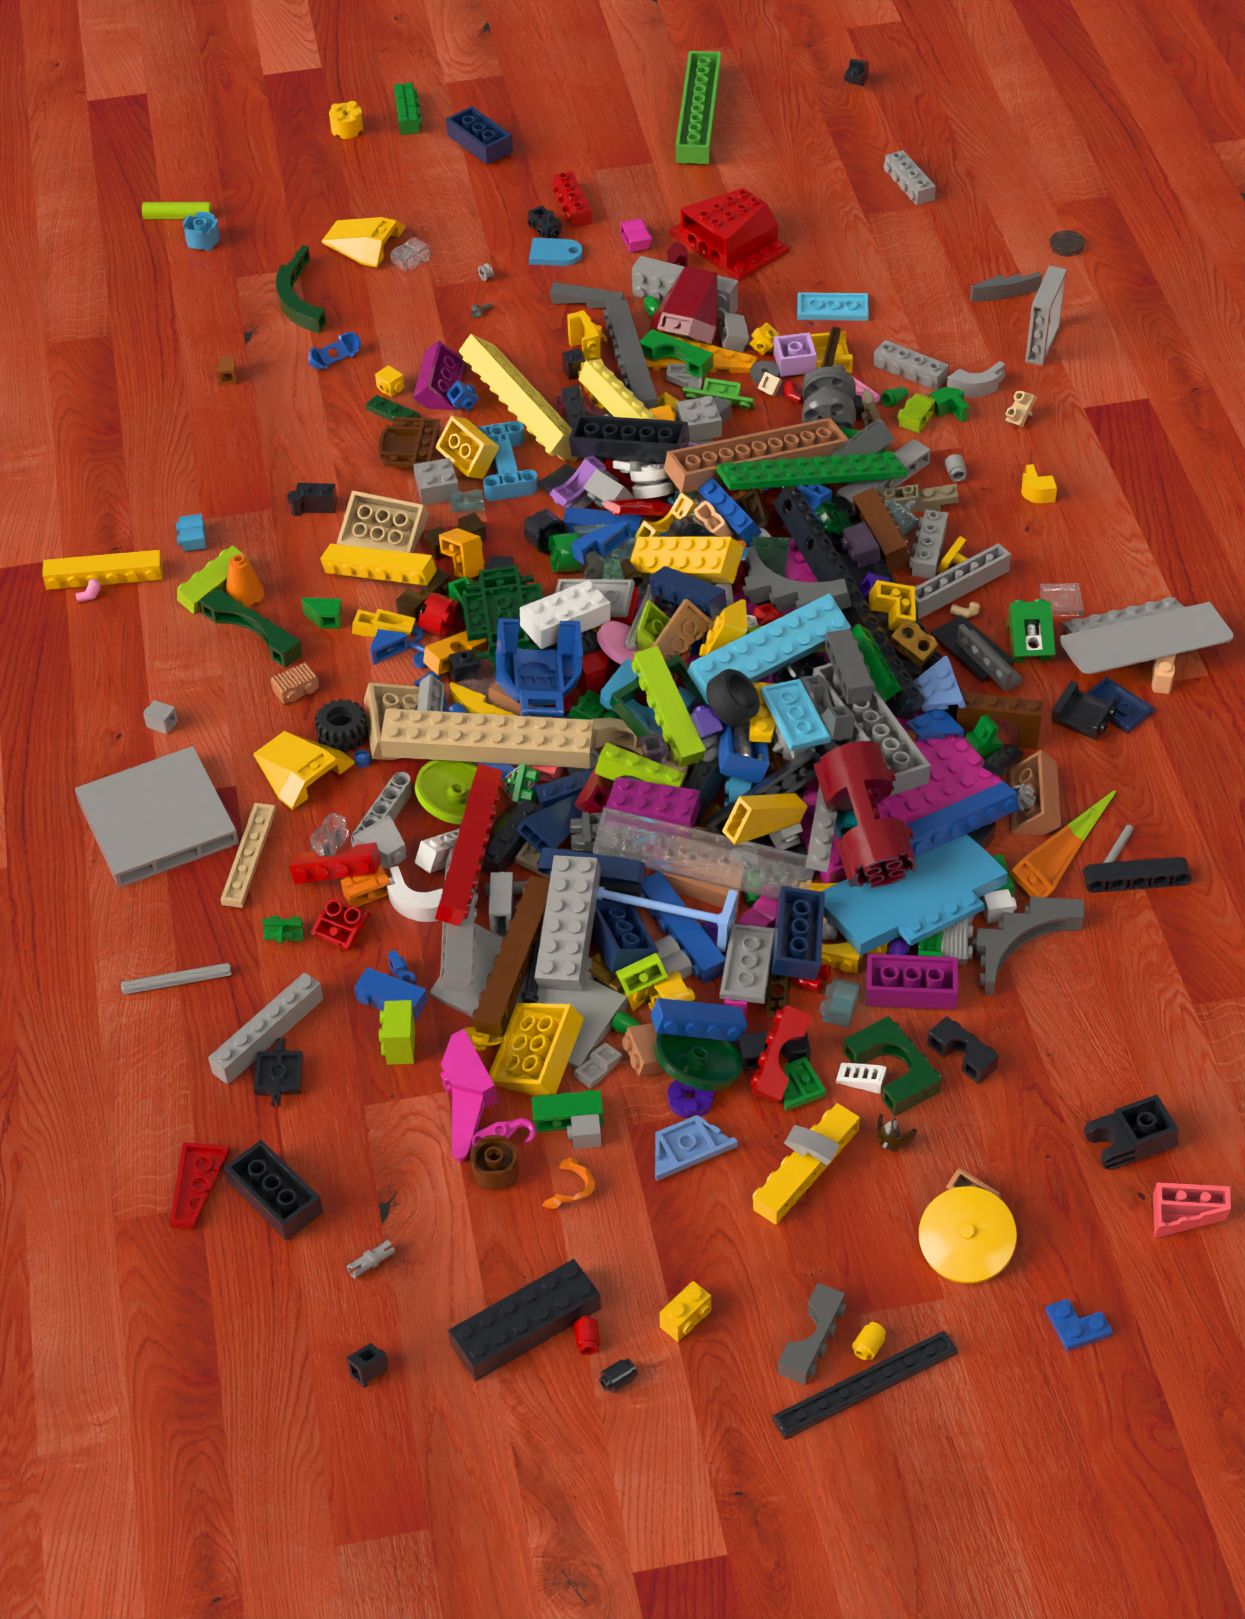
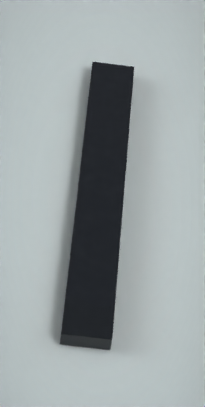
(864, 1385)

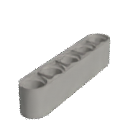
(388, 803)

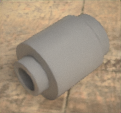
(956, 468)

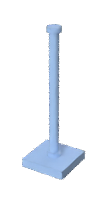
(723, 920)

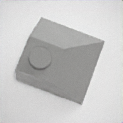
(388, 840)

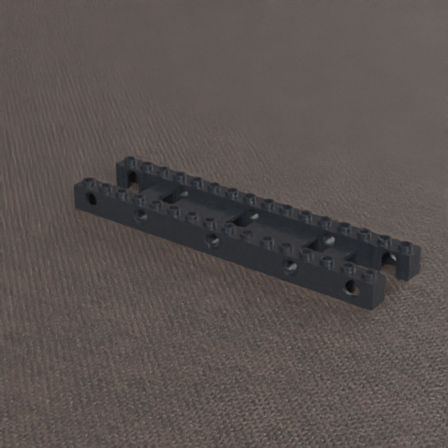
(829, 565)

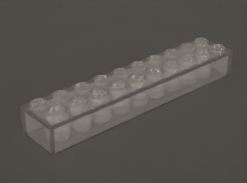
(700, 854)

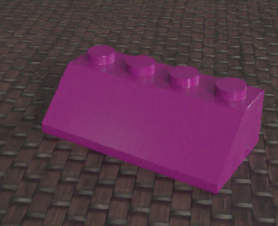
(437, 375)
(912, 981)

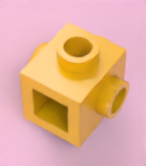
(763, 338)

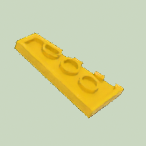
(763, 724)

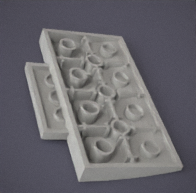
(595, 1003)

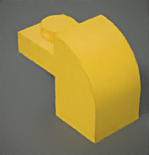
(1038, 488)

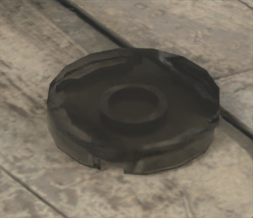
(1067, 243)

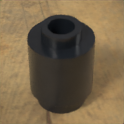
(618, 1375)

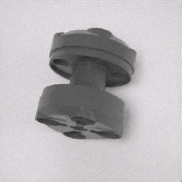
(829, 394)

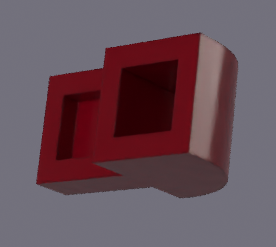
(678, 254)

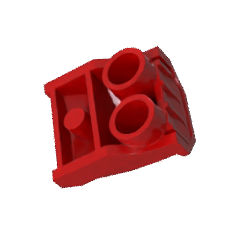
(339, 923)

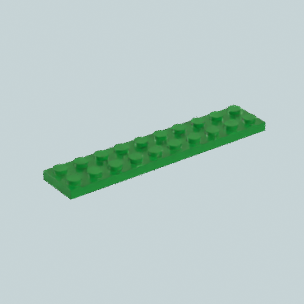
(811, 470)

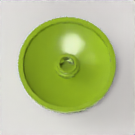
(445, 788)

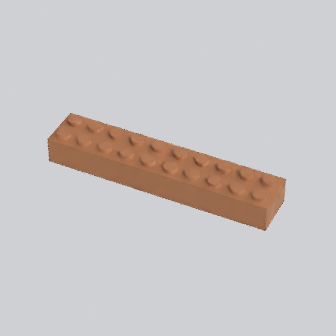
(696, 464)

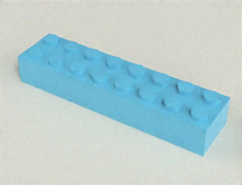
(773, 644)

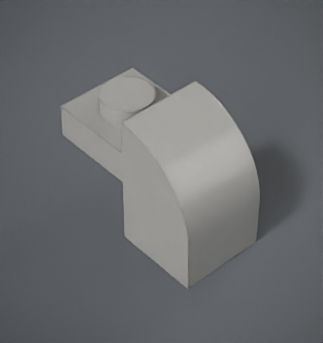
(786, 837)

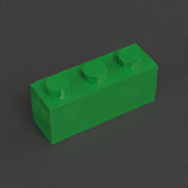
(555, 1111)

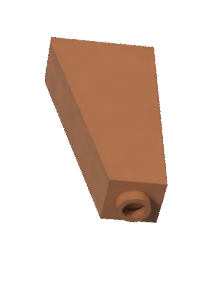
(700, 890)

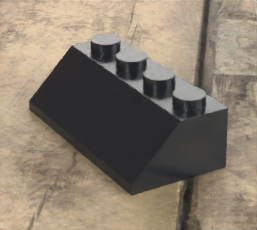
(504, 840)

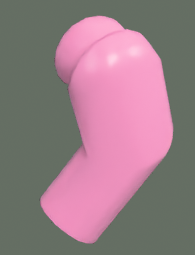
(91, 591)

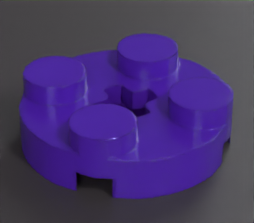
(689, 1107)

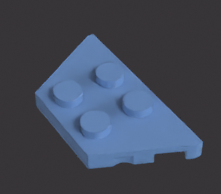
(939, 687)
(688, 1145)

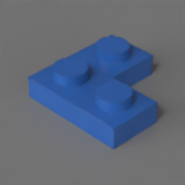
(1076, 1331)

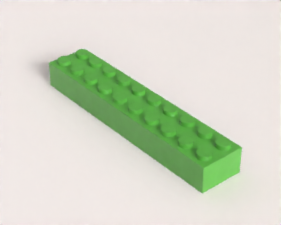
(698, 107)

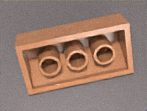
(1042, 775)

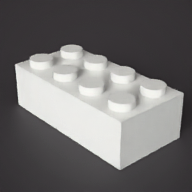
(575, 603)

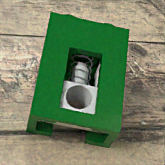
(1030, 617)

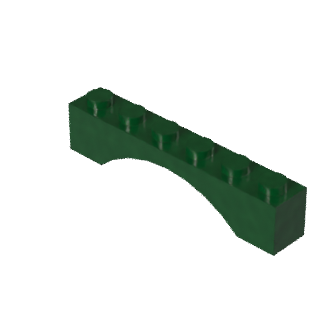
(224, 609)

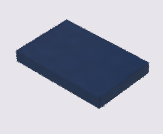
(1130, 708)

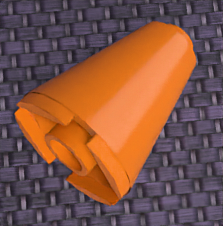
(243, 581)

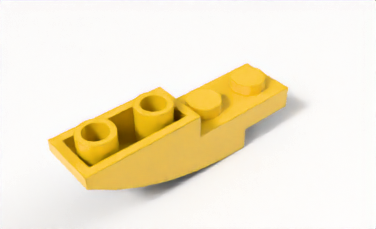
(474, 701)

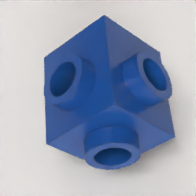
(462, 396)

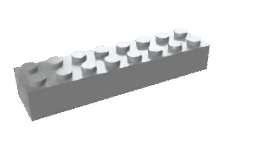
(878, 724)

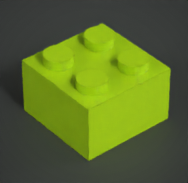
(397, 1032)

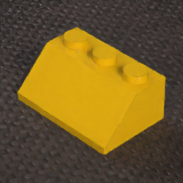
(727, 628)

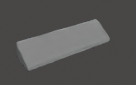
(431, 694)

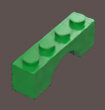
(659, 346)

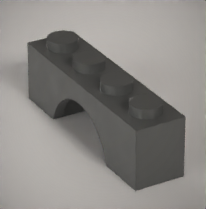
(837, 720)
(800, 1357)

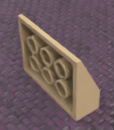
(382, 523)
(383, 697)

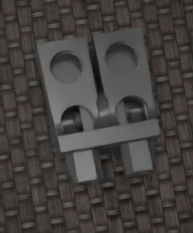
(588, 826)

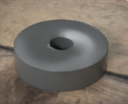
(759, 368)

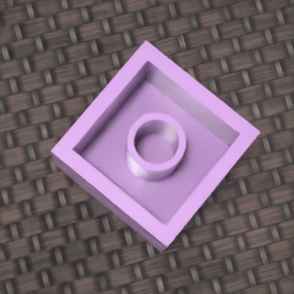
(794, 354)

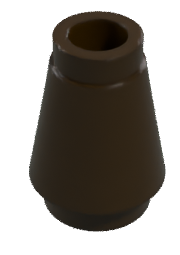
(631, 572)

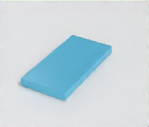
(833, 306)
(795, 715)

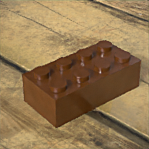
(886, 532)

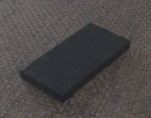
(947, 638)

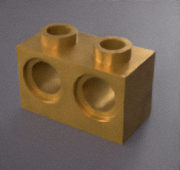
(909, 646)

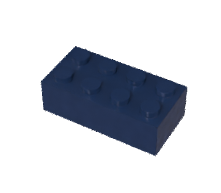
(479, 135)
(798, 933)
(621, 934)

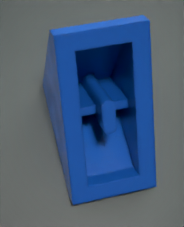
(387, 644)

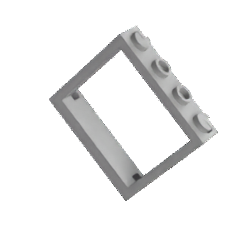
(1050, 301)

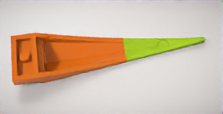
(1043, 867)

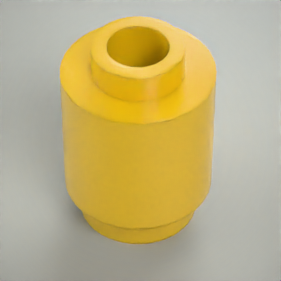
(869, 1341)

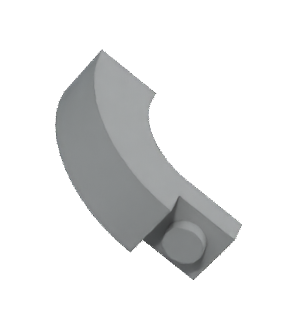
(978, 384)

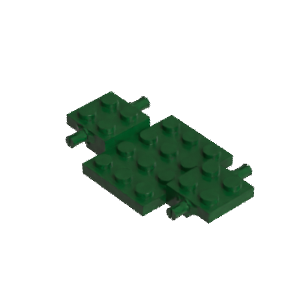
(499, 597)

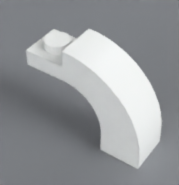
(410, 903)

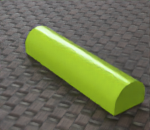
(173, 210)

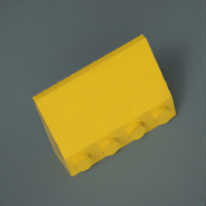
(536, 1048)

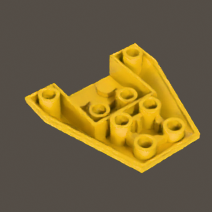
(363, 238)
(297, 762)

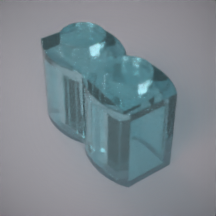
(840, 1002)

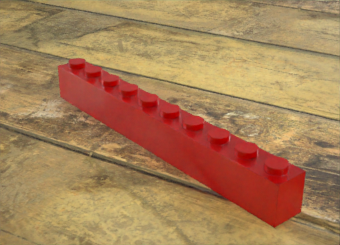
(469, 845)

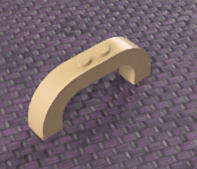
(618, 733)

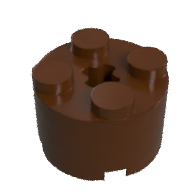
(494, 1163)

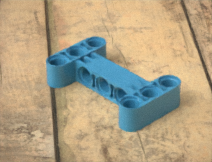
(508, 480)

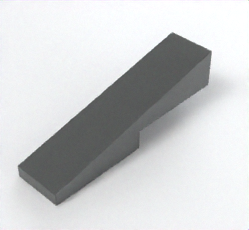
(593, 297)

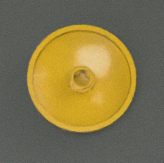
(967, 1235)

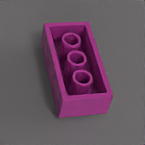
(655, 801)

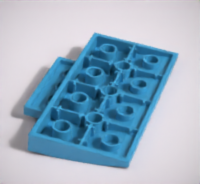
(928, 900)

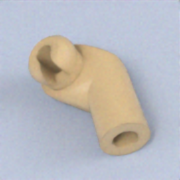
(973, 610)

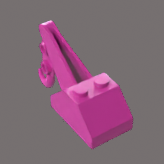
(471, 1092)

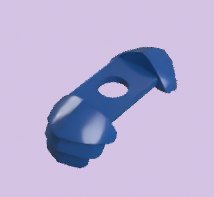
(346, 346)

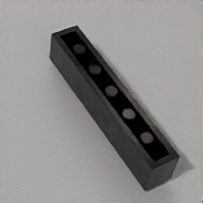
(783, 781)

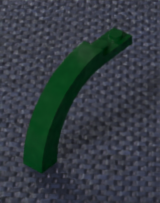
(294, 308)

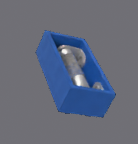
(740, 756)

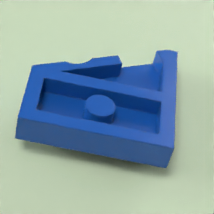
(934, 725)

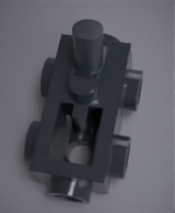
(544, 222)

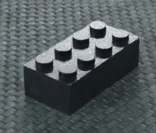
(273, 1189)

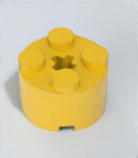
(346, 119)
(669, 988)

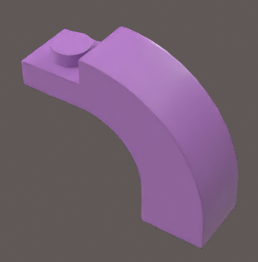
(573, 490)

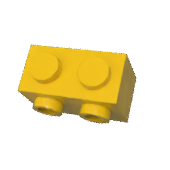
(685, 1311)

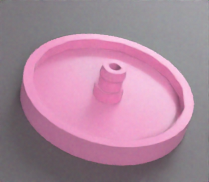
(612, 641)

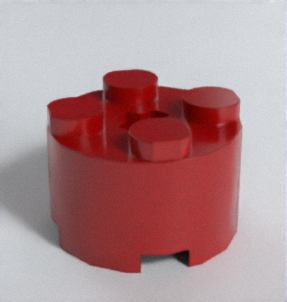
(439, 614)

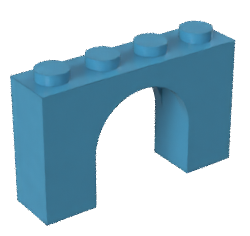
(644, 714)

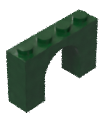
(887, 1038)

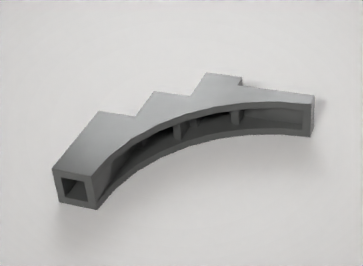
(786, 593)
(1016, 929)

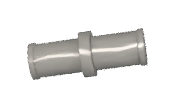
(370, 1259)

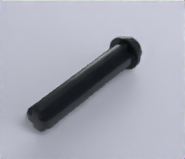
(531, 988)

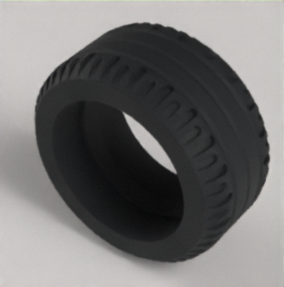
(732, 697)

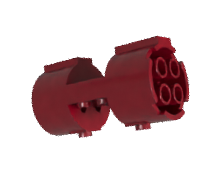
(857, 780)

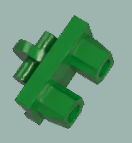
(519, 782)
(283, 929)

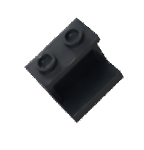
(1083, 711)

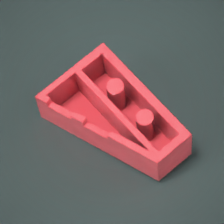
(1188, 1206)

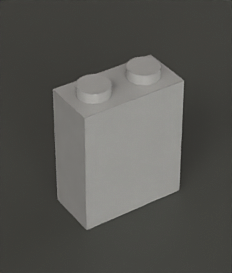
(501, 902)

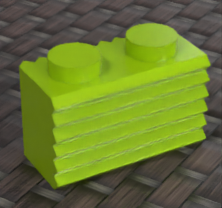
(916, 412)
(641, 974)

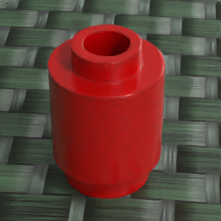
(587, 1335)

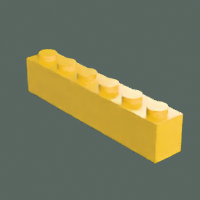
(378, 564)
(105, 568)
(799, 1172)

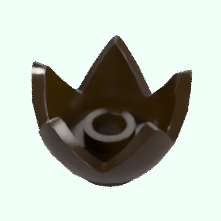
(891, 1137)

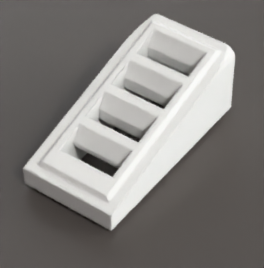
(870, 1071)

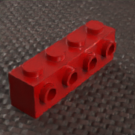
(571, 199)

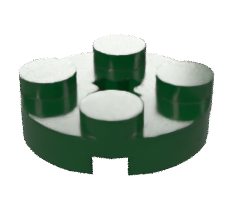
(832, 519)

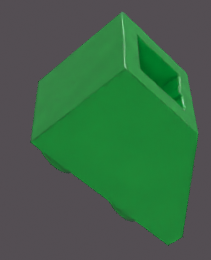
(323, 612)

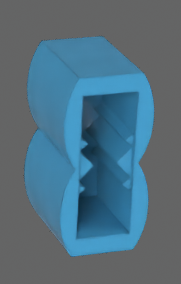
(191, 532)

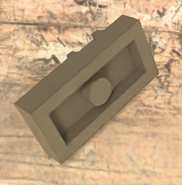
(869, 404)

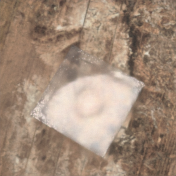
(1064, 598)

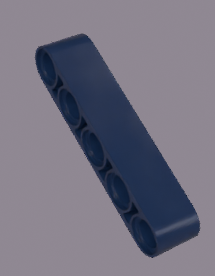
(612, 868)

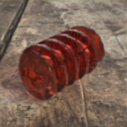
(769, 499)

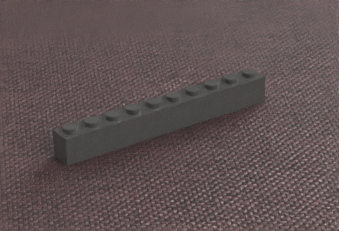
(629, 352)

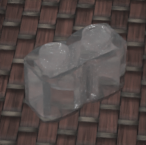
(410, 254)
(330, 836)

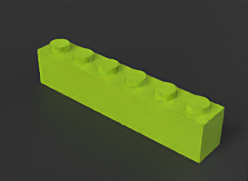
(668, 706)

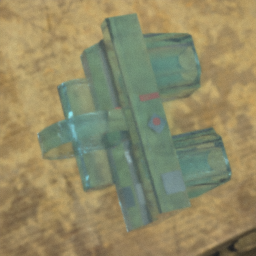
(466, 501)

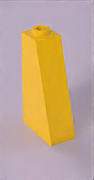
(763, 815)

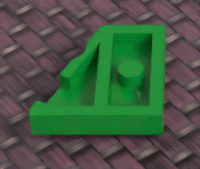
(802, 1084)

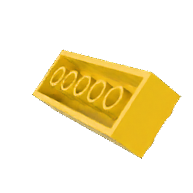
(700, 557)

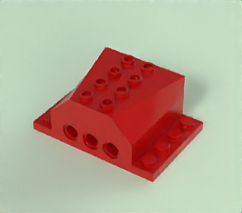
(731, 233)

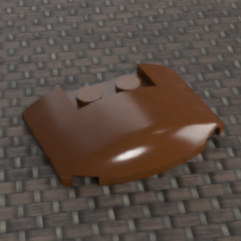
(408, 441)

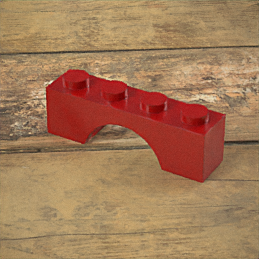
(358, 861)
(770, 1079)

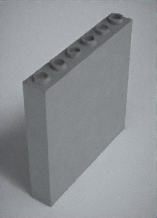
(156, 816)

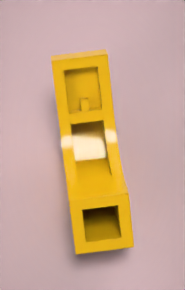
(682, 507)

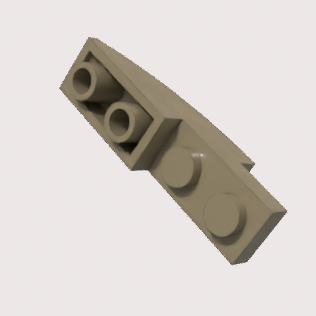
(926, 498)

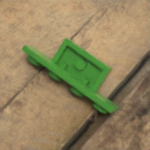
(724, 389)

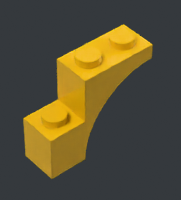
(845, 957)

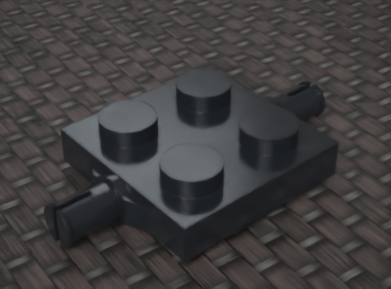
(278, 1072)

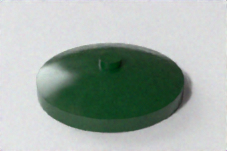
(699, 1061)

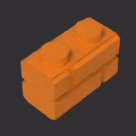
(365, 888)

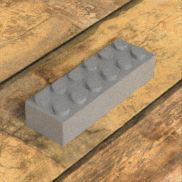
(656, 278)
(568, 923)

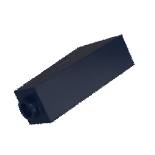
(551, 825)

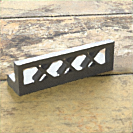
(987, 658)

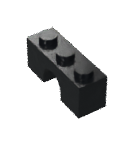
(951, 1037)
(753, 1045)

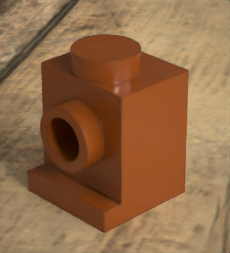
(227, 371)

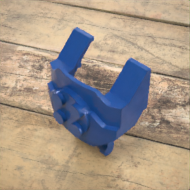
(538, 675)

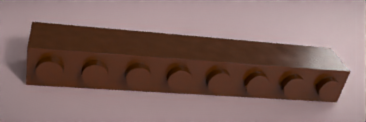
(513, 960)

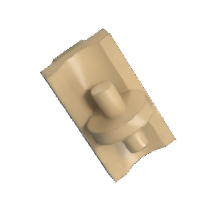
(1021, 408)

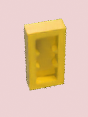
(953, 555)

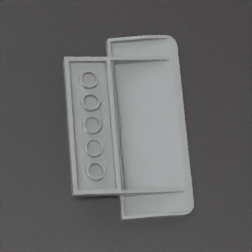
(1142, 634)

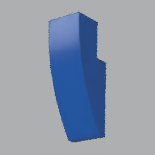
(601, 541)

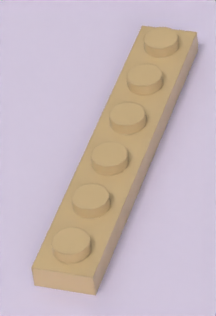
(248, 855)

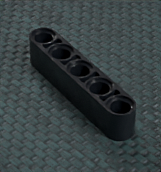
(1137, 874)

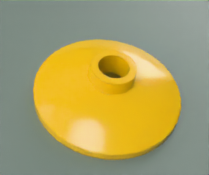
(481, 1041)

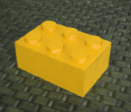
(467, 447)

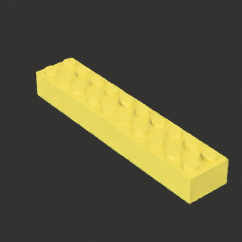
(519, 396)

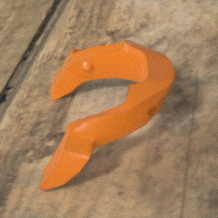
(572, 1164)

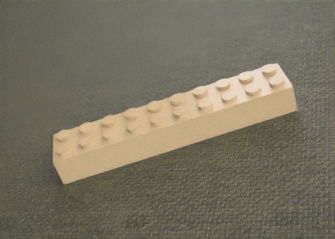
(487, 738)

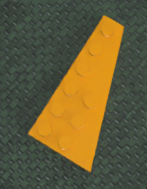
(722, 359)

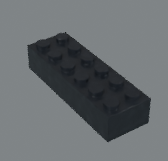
(627, 438)
(524, 1319)

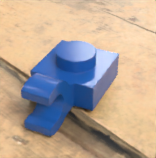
(399, 966)

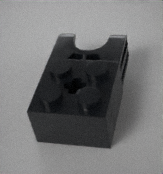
(1134, 1131)

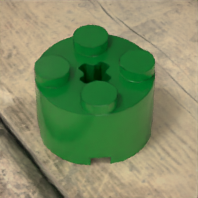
(562, 554)

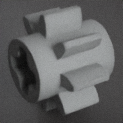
(1025, 797)

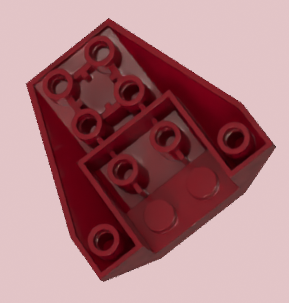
(689, 306)

